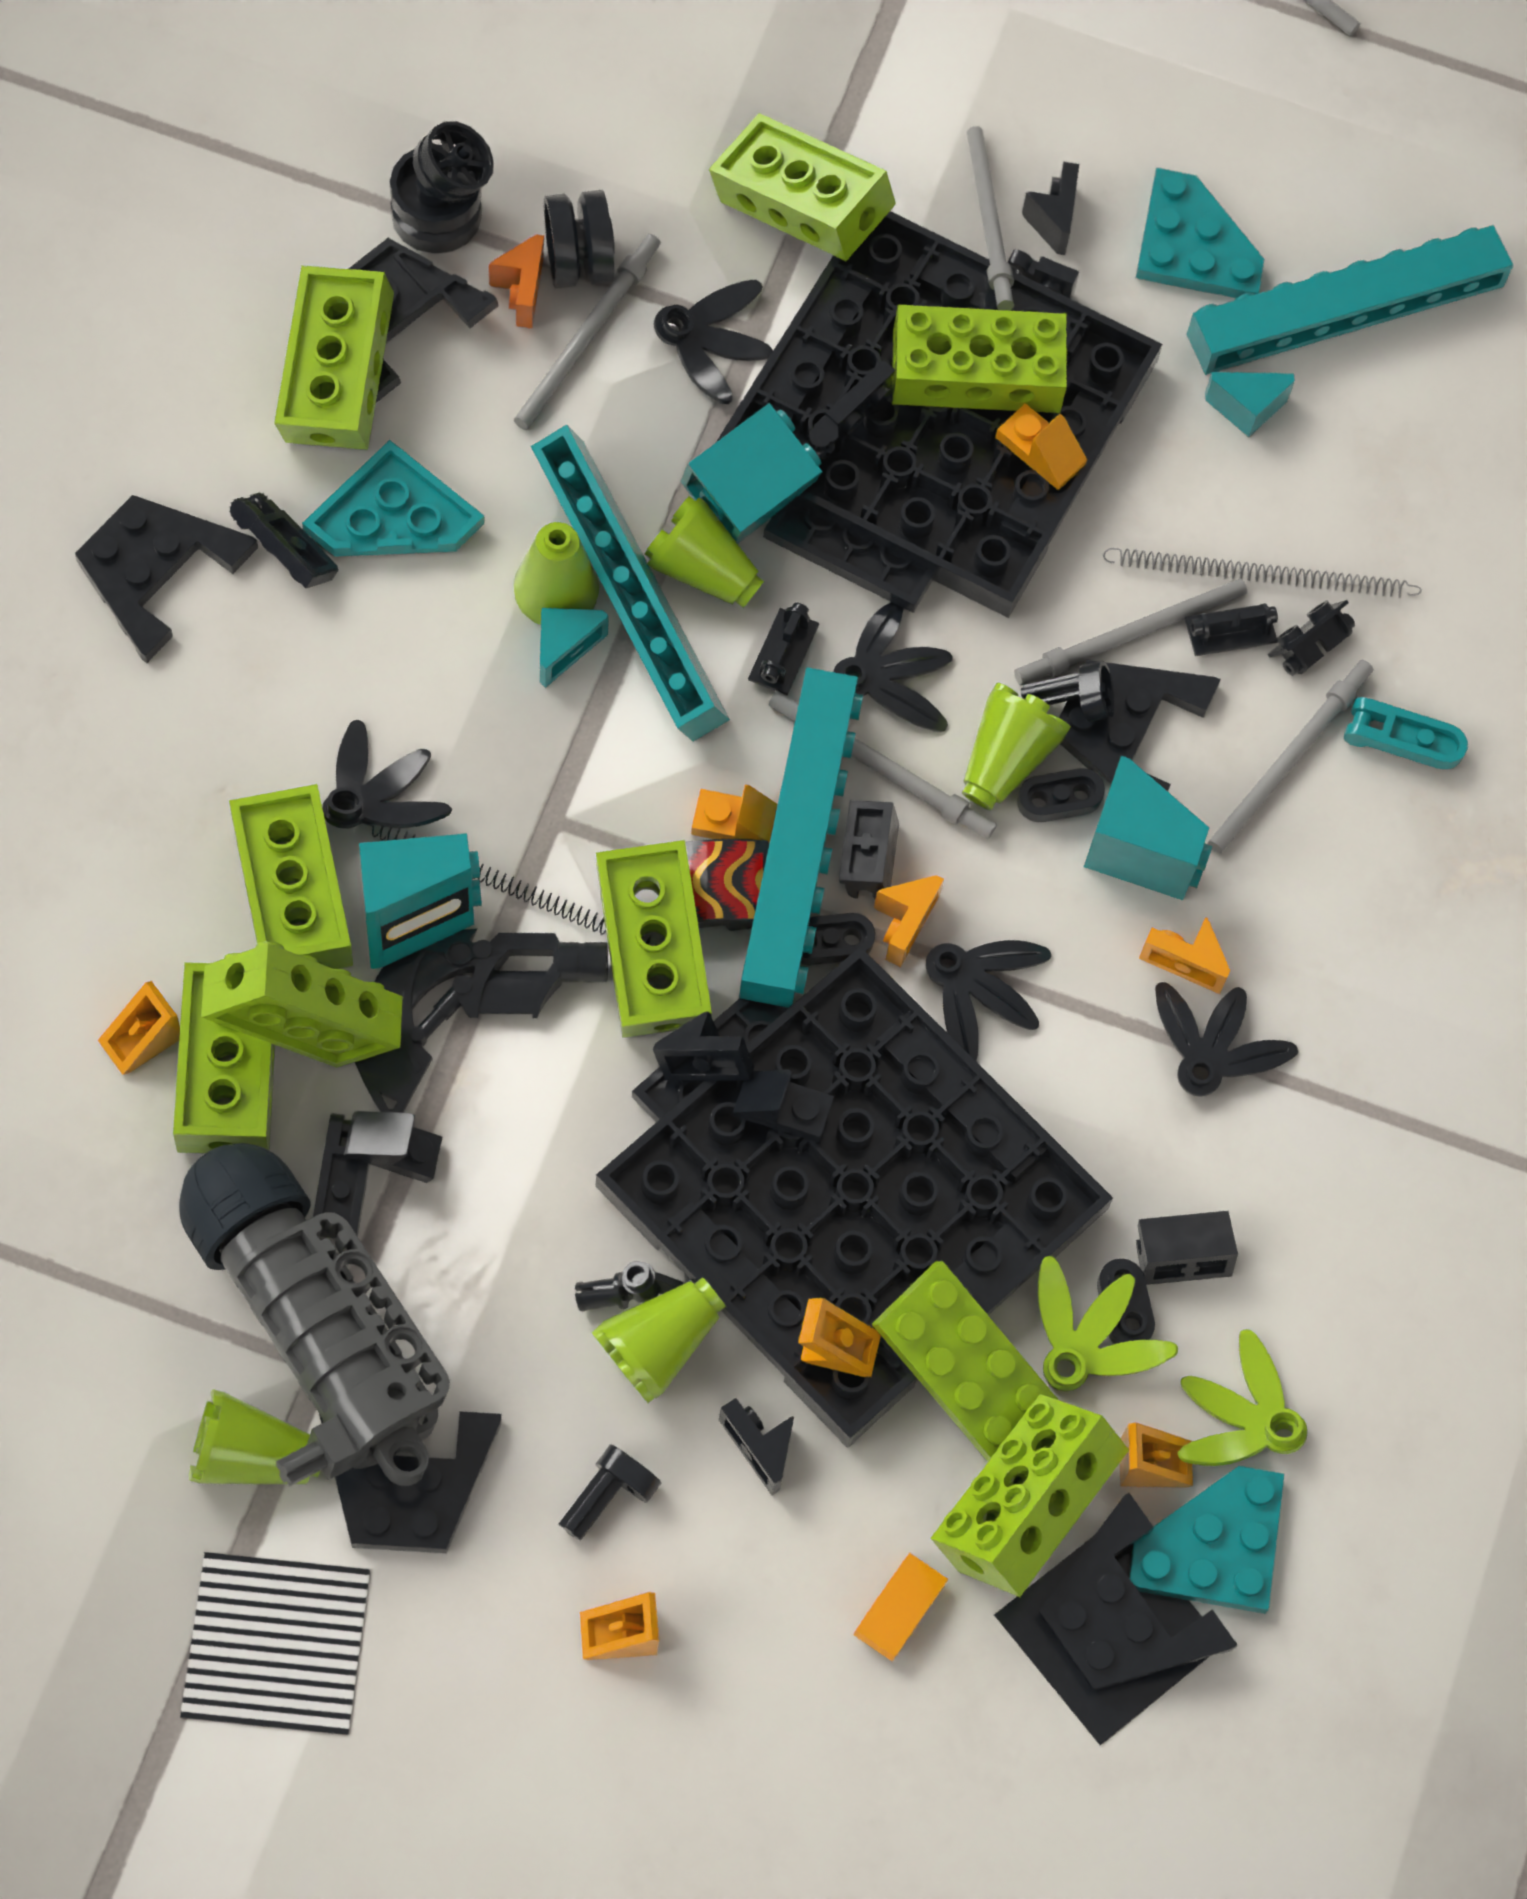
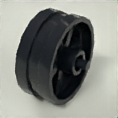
(468, 154)

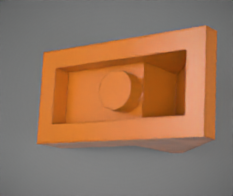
(521, 272)

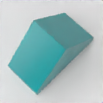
(1248, 397)
(567, 638)

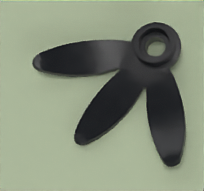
(696, 335)
(904, 663)
(355, 802)
(969, 977)
(1212, 1050)

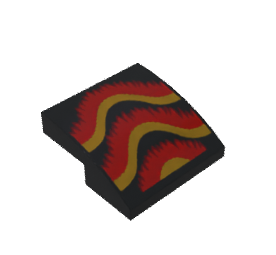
(726, 880)

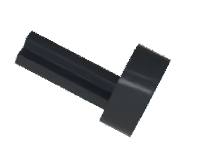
(1091, 685)
(615, 1471)

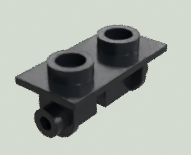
(1232, 629)
(1299, 644)
(784, 649)

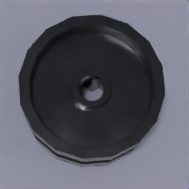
(425, 220)
(581, 238)

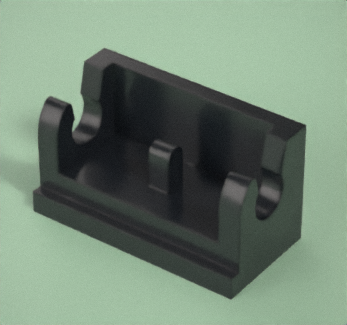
(869, 847)
(1186, 1247)

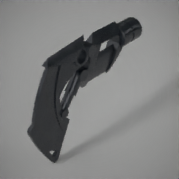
(487, 992)

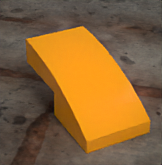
(900, 1607)

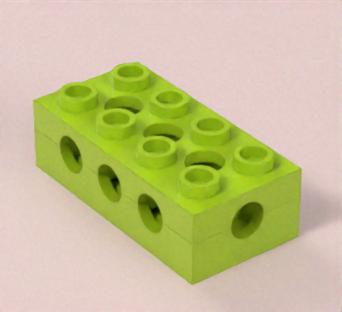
(802, 186)
(335, 353)
(979, 358)
(307, 859)
(674, 916)
(301, 1005)
(205, 1080)
(1030, 1494)

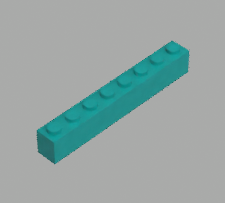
(1348, 299)
(630, 584)
(799, 837)

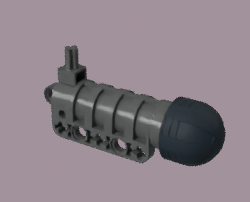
(250, 1219)

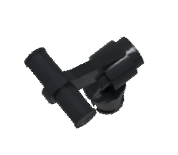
(636, 1282)

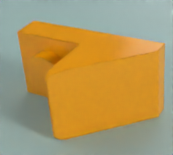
(1043, 445)
(734, 816)
(910, 907)
(1199, 963)
(837, 1339)

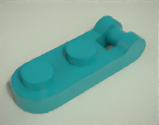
(1406, 734)

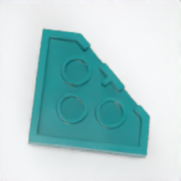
(1195, 241)
(392, 509)
(1216, 1544)

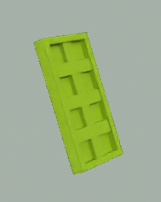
(961, 1357)

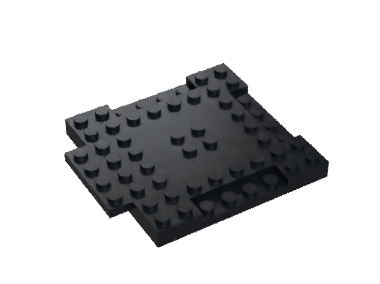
(931, 486)
(909, 1172)

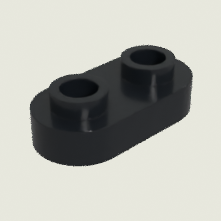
(1058, 793)
(831, 934)
(1139, 1304)

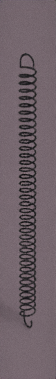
(517, 889)

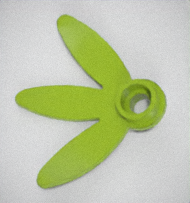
(1098, 1322)
(1258, 1421)

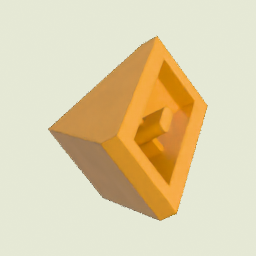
(141, 1030)
(1153, 1459)
(621, 1629)

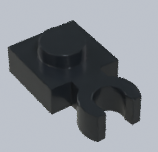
(1045, 272)

